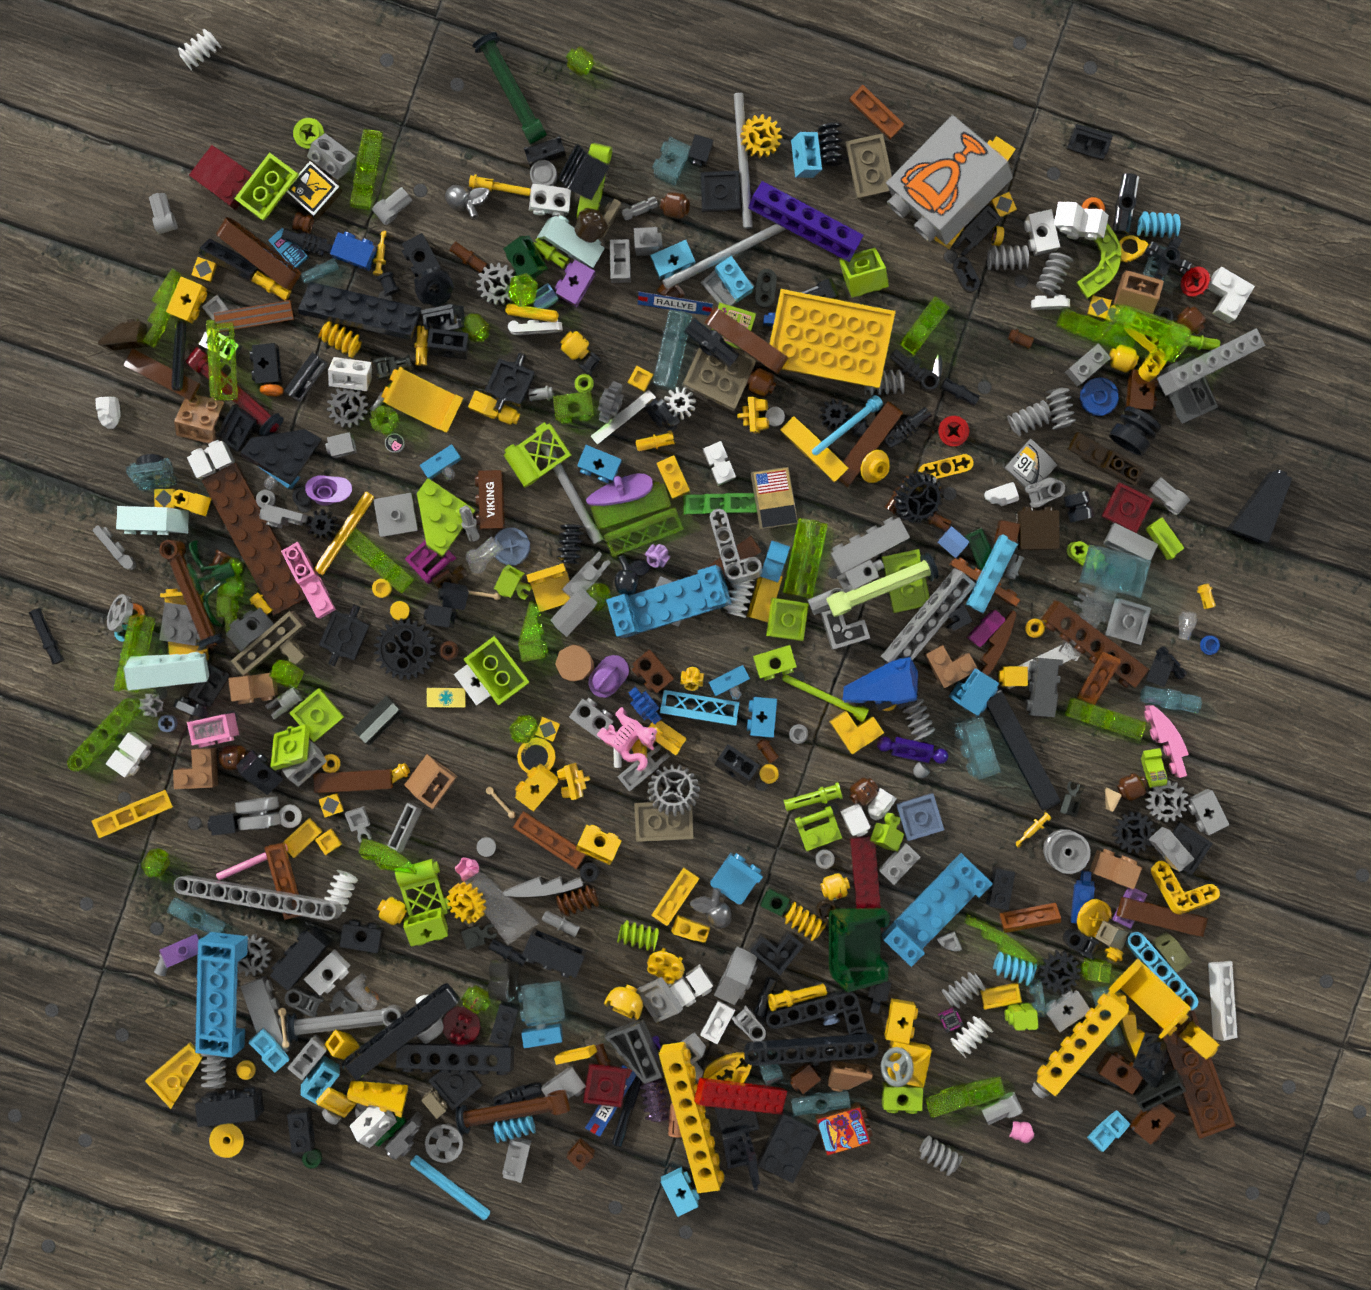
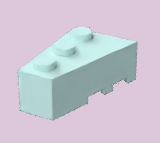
(563, 237)
(152, 519)

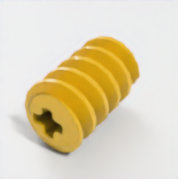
(340, 339)
(804, 922)

